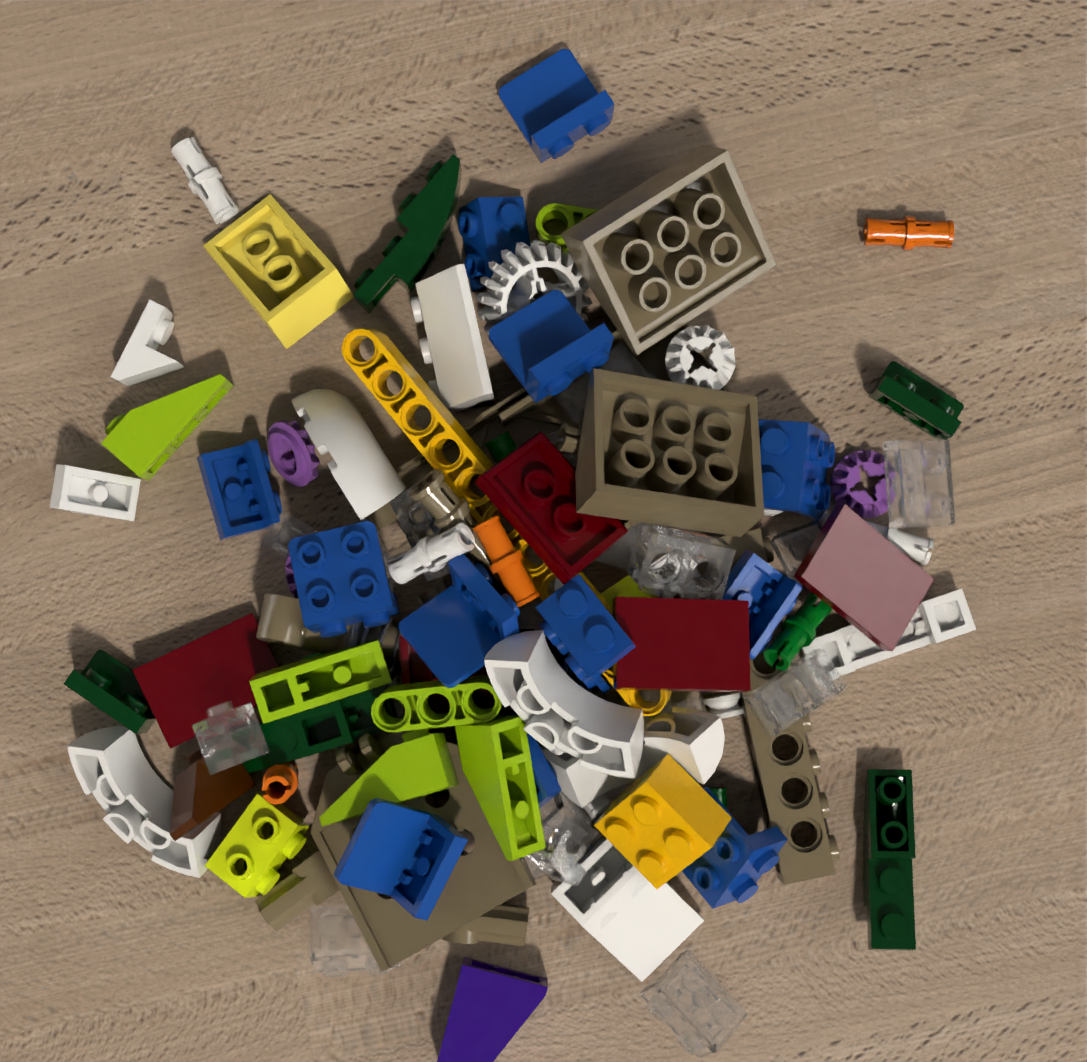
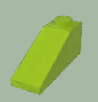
(155, 430)
(319, 680)
(400, 775)
(502, 778)

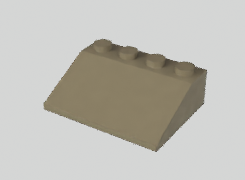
(671, 247)
(669, 455)

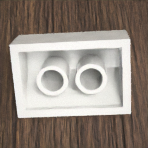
(452, 340)

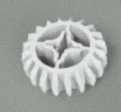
(522, 268)

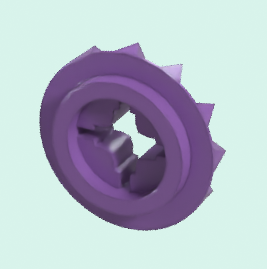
(295, 468)
(847, 475)

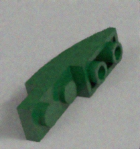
(426, 225)
(319, 729)
(888, 859)

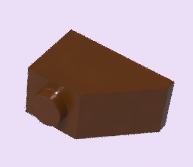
(202, 795)

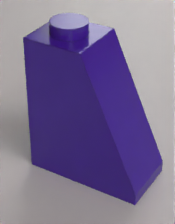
(488, 1010)

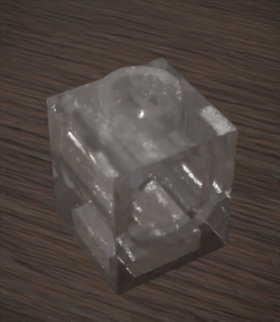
(229, 736)

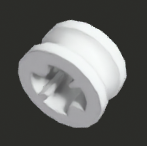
(724, 705)

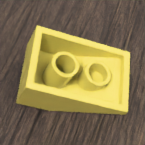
(279, 271)

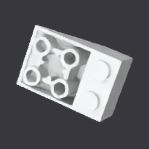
(626, 910)

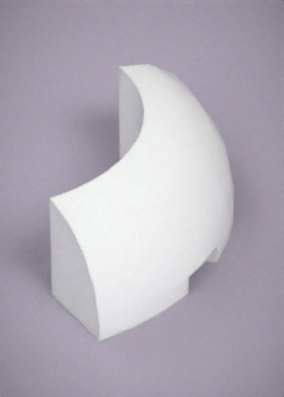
(357, 457)
(561, 711)
(686, 734)
(138, 800)

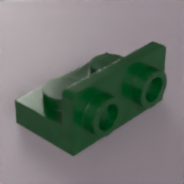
(917, 401)
(114, 691)

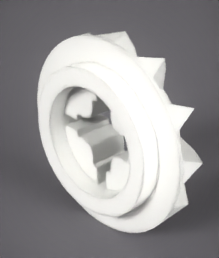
(697, 338)

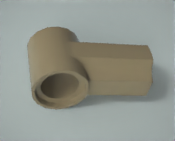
(306, 886)
(500, 925)

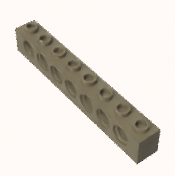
(816, 855)

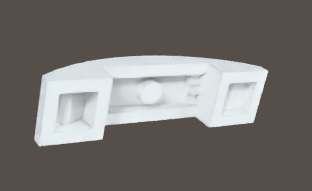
(932, 623)

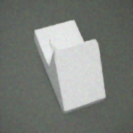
(140, 359)
(94, 493)

